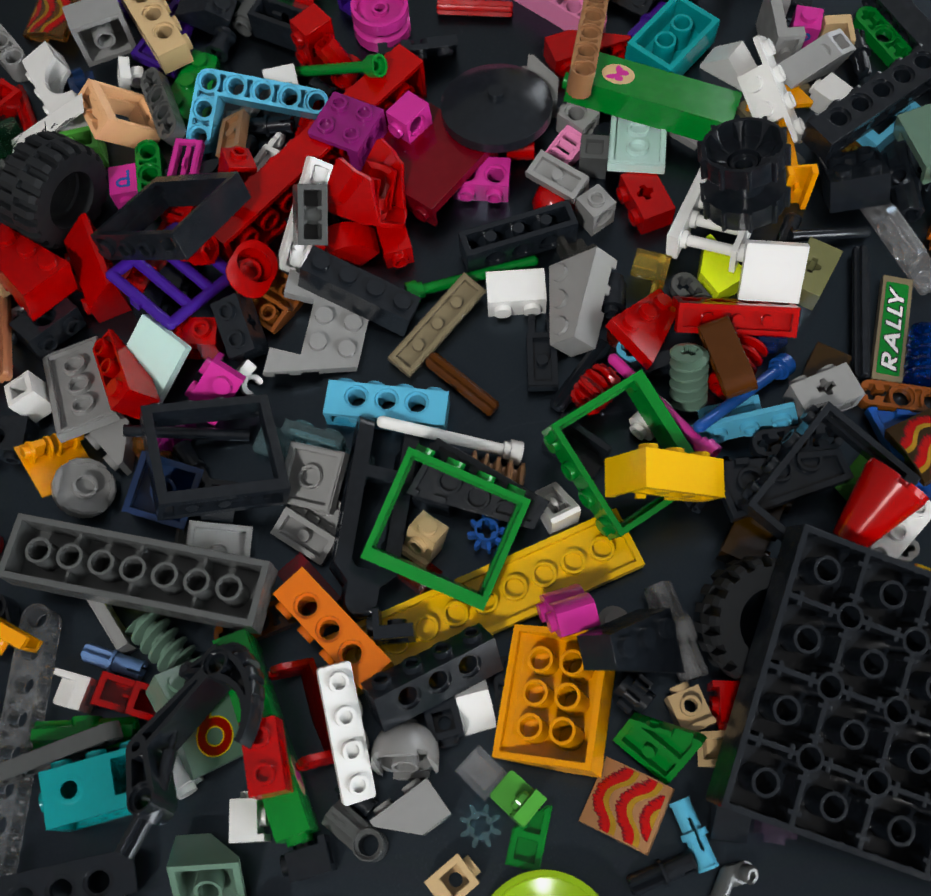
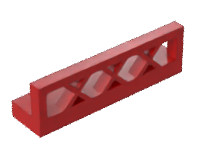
(747, 317)

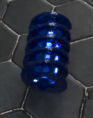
(918, 355)

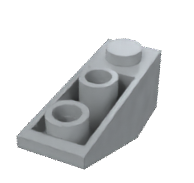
(817, 58)

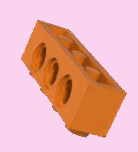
(303, 589)

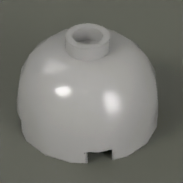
(406, 751)

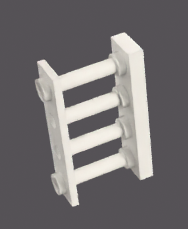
(689, 217)

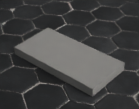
(77, 391)

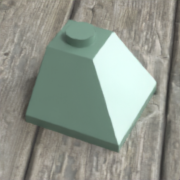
(204, 867)

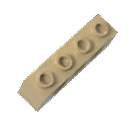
(161, 33)

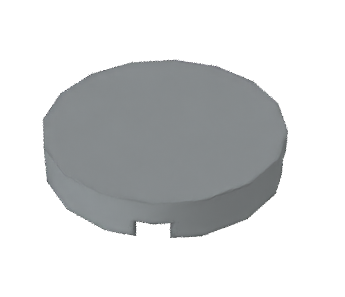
(83, 488)

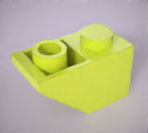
(714, 274)

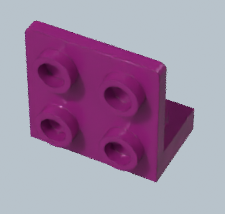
(349, 126)

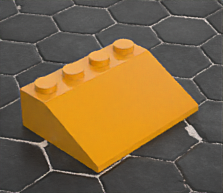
(551, 706)

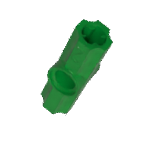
(51, 731)

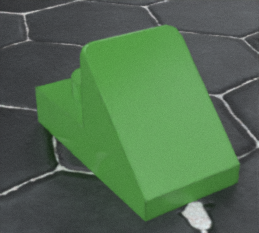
(517, 798)

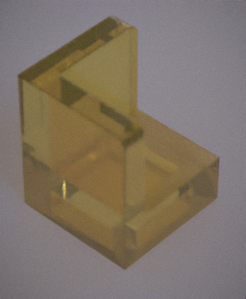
(652, 267)

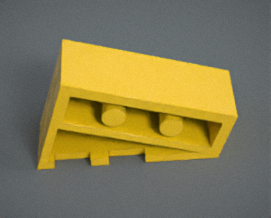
(665, 474)

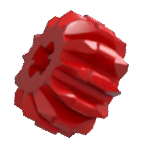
(594, 383)

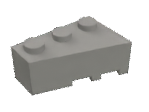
(577, 298)

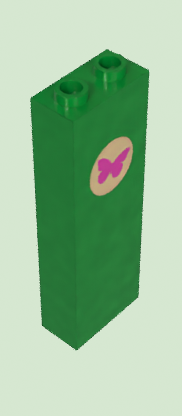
(657, 97)
(290, 814)

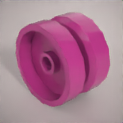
(380, 22)

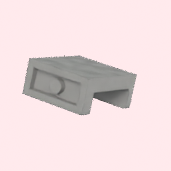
(773, 25)

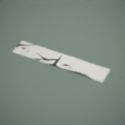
(54, 120)

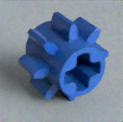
(479, 526)

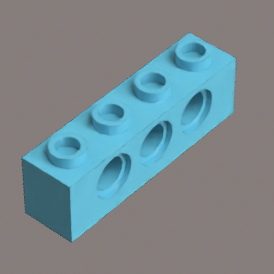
(344, 391)

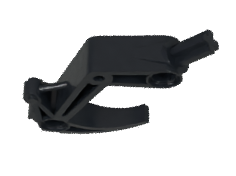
(154, 747)

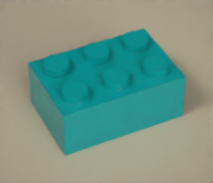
(674, 37)

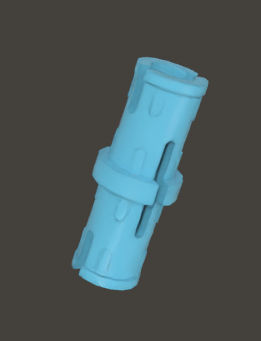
(694, 834)

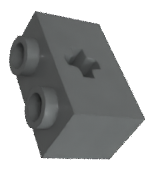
(310, 214)

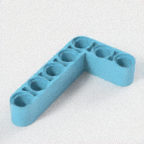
(249, 97)

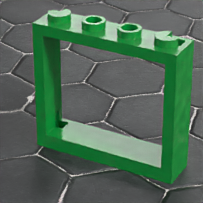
(659, 422)
(425, 576)

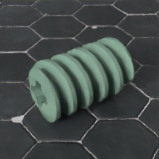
(689, 377)
(159, 642)

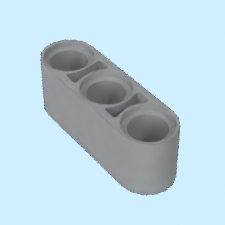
(12, 56)

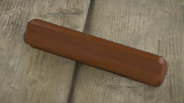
(462, 383)

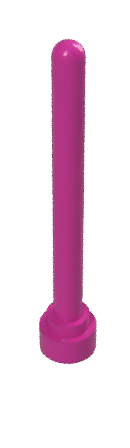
(700, 443)

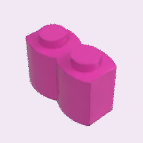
(568, 610)

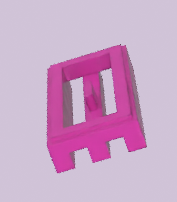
(176, 155)

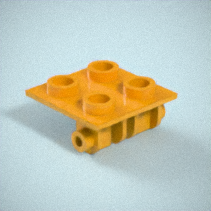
(45, 456)

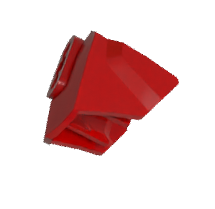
(373, 194)

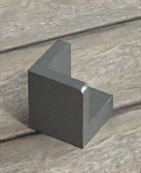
(594, 155)

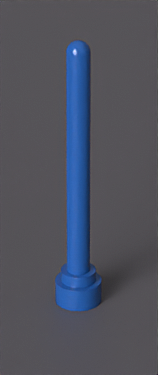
(779, 368)

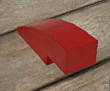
(122, 696)

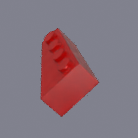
(33, 273)

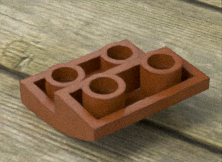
(275, 309)

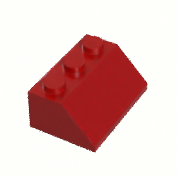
(100, 295)

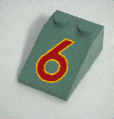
(213, 740)

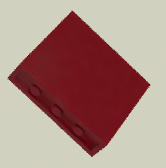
(433, 167)

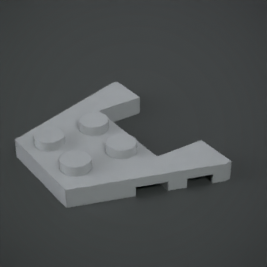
(331, 339)

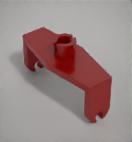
(307, 670)

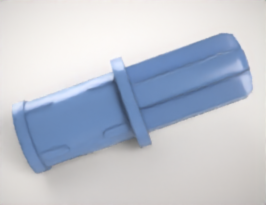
(114, 661)

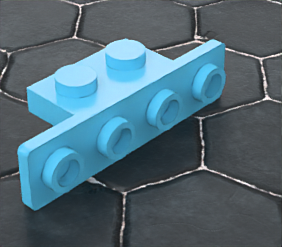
(749, 419)

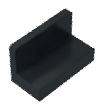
(587, 446)

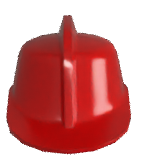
(252, 269)

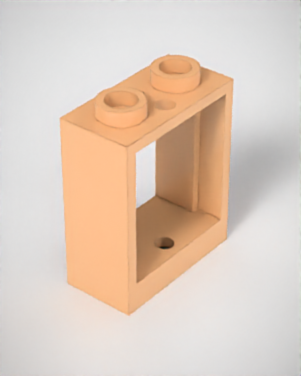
(101, 104)

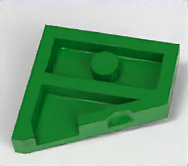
(658, 745)

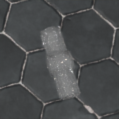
(664, 595)

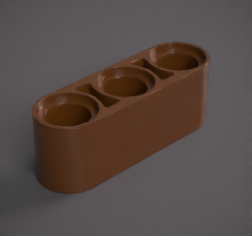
(727, 357)

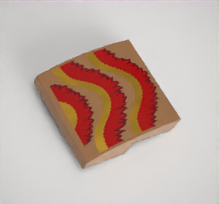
(627, 805)

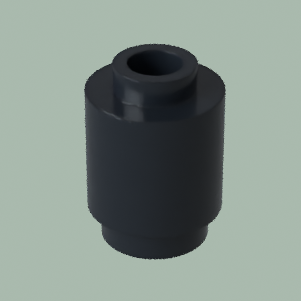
(616, 301)

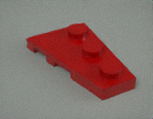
(644, 326)

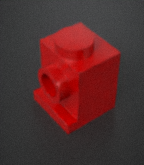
(722, 701)

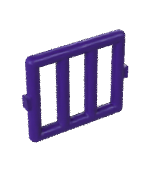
(188, 306)

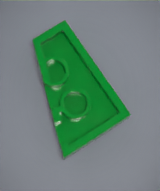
(185, 82)

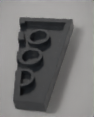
(451, 491)

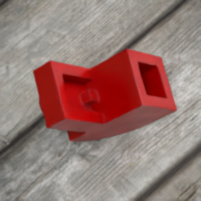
(352, 242)

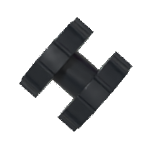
(744, 173)

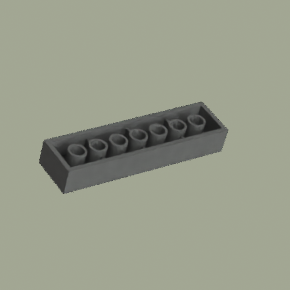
(139, 573)

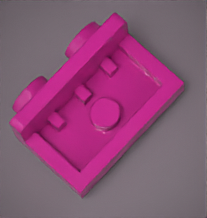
(217, 381)

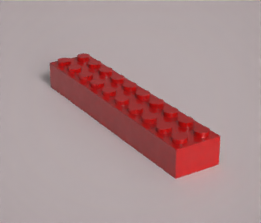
(272, 186)

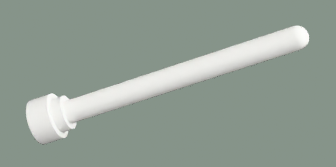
(506, 450)

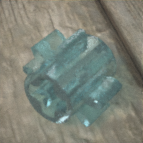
(489, 821)

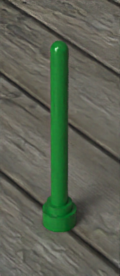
(372, 65)
(421, 290)

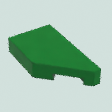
(528, 842)

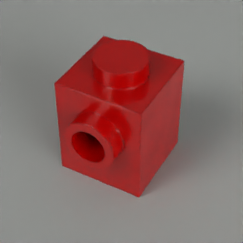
(238, 160)

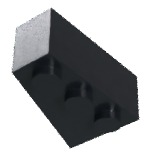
(633, 643)

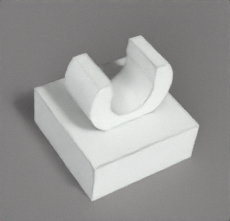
(128, 76)
(247, 368)

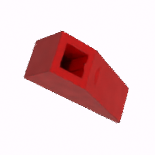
(560, 47)
(123, 376)

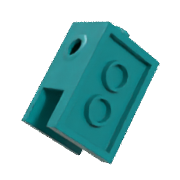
(84, 790)

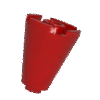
(877, 504)

